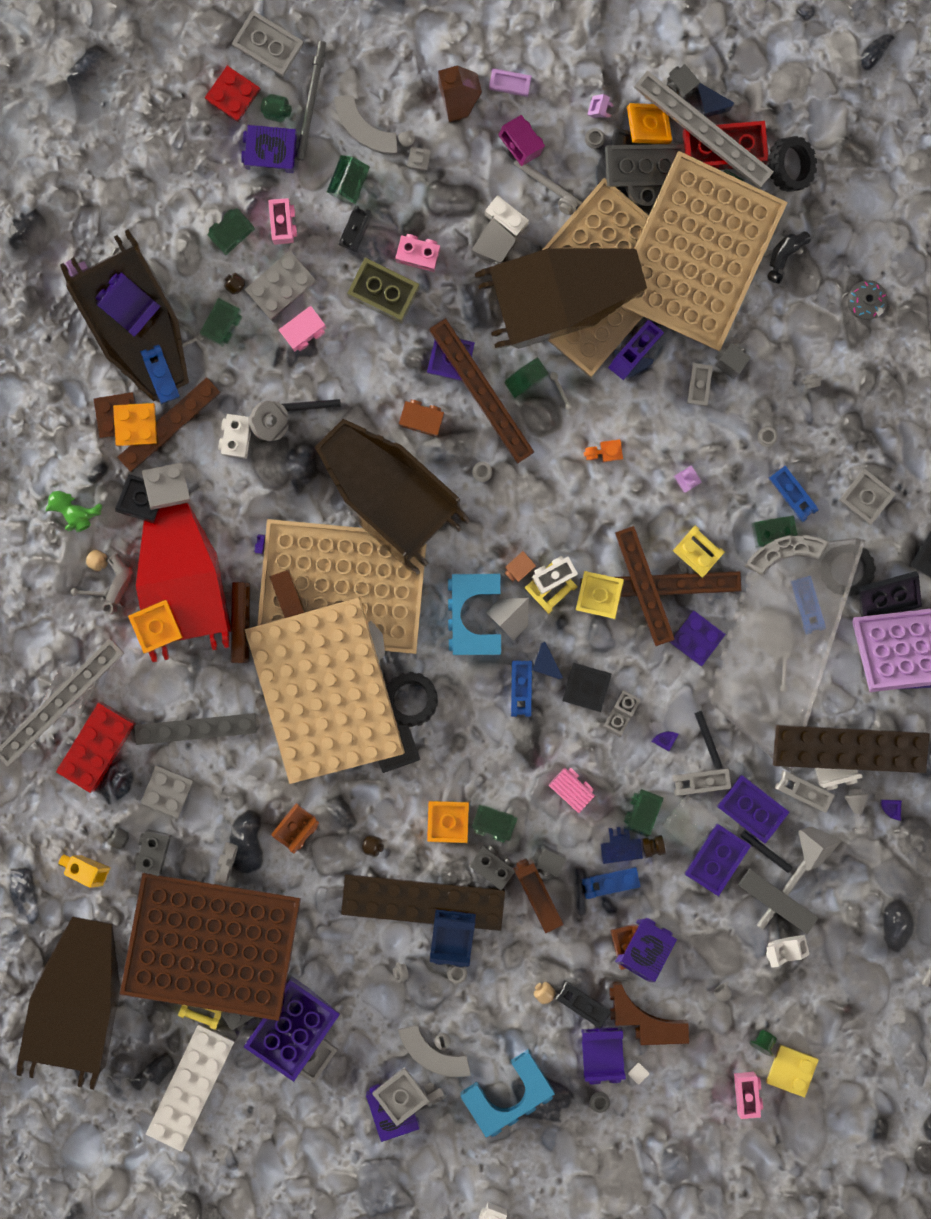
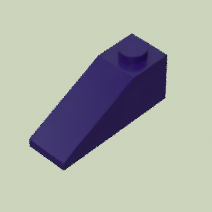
(635, 350)

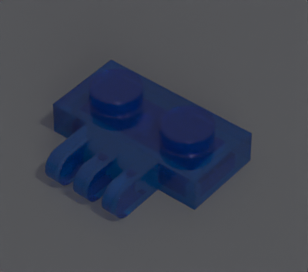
(620, 847)

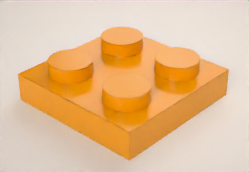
(648, 124)
(135, 424)
(155, 626)
(448, 821)

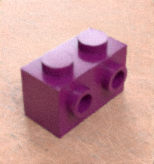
(521, 140)

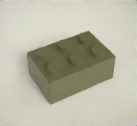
(383, 290)

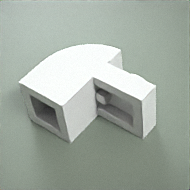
(787, 950)

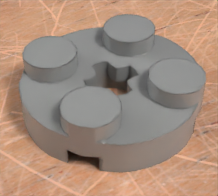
(258, 418)
(226, 862)

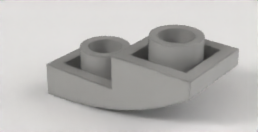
(621, 713)

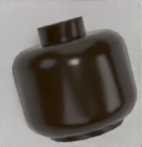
(234, 283)
(372, 846)

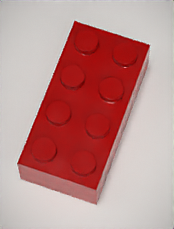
(748, 134)
(95, 747)

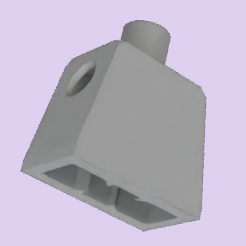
(495, 244)

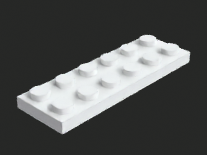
(190, 1087)

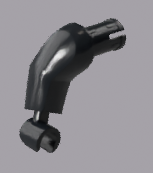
(782, 250)

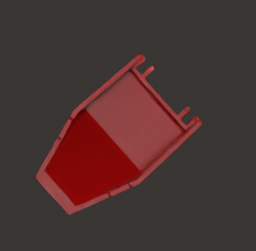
(183, 569)

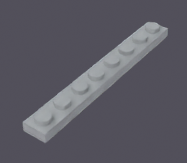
(703, 129)
(59, 702)

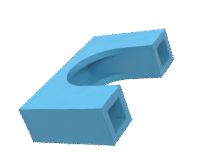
(463, 587)
(493, 1118)

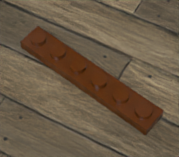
(171, 423)
(644, 586)

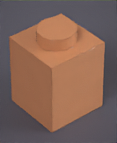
(519, 567)

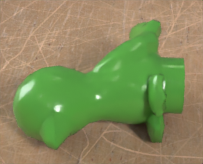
(75, 515)

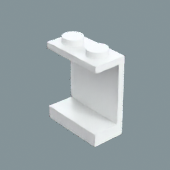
(831, 777)

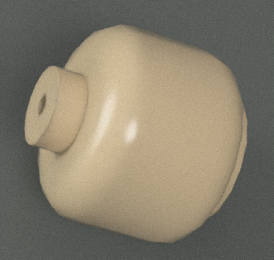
(96, 560)
(544, 993)

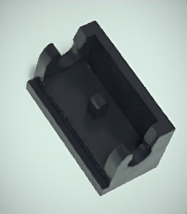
(355, 229)

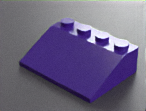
(294, 1038)

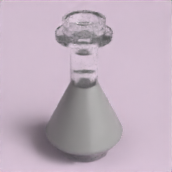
(857, 800)

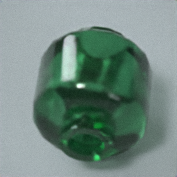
(276, 108)

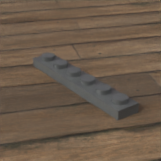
(195, 729)

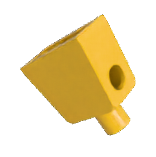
(84, 870)

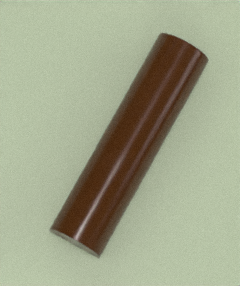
(239, 622)

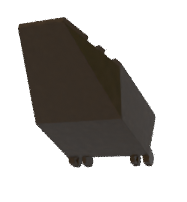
(561, 291)
(114, 340)
(388, 490)
(74, 1003)

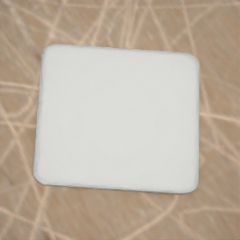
(638, 1073)

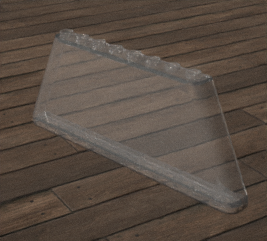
(783, 641)

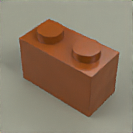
(421, 418)

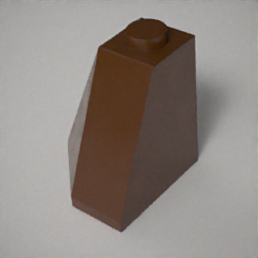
(459, 91)

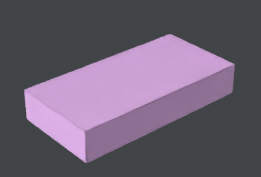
(510, 82)

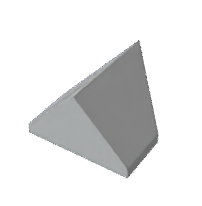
(510, 615)
(816, 846)

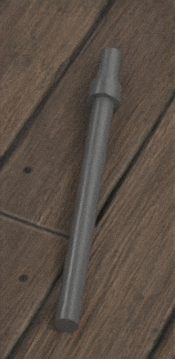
(318, 63)

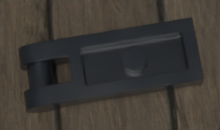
(583, 1004)

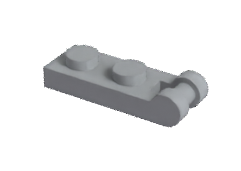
(702, 781)
(805, 792)

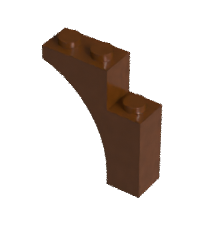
(538, 895)
(650, 1029)

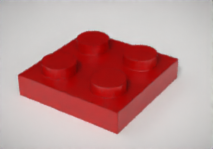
(232, 93)

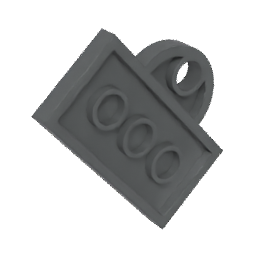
(640, 168)

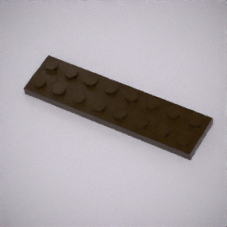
(850, 749)
(419, 900)

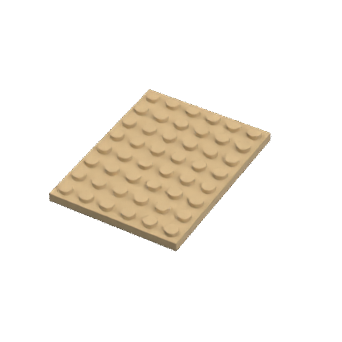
(601, 221)
(702, 249)
(338, 566)
(324, 690)

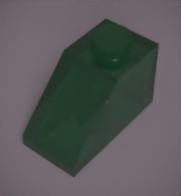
(526, 377)

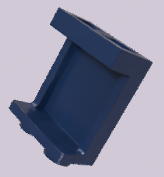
(452, 938)

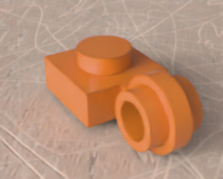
(609, 450)

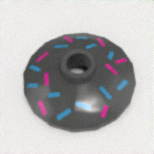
(860, 306)

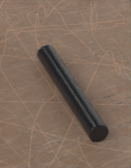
(312, 405)
(708, 739)
(766, 851)

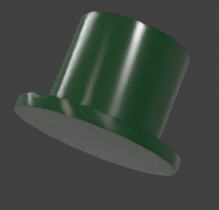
(764, 1042)

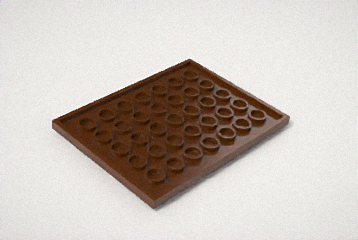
(210, 946)

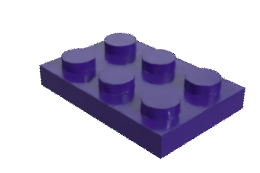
(753, 809)
(717, 859)

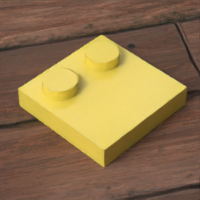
(599, 594)
(792, 1070)

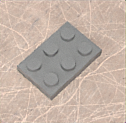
(267, 43)
(280, 285)

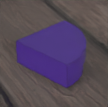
(259, 546)
(665, 739)
(892, 808)

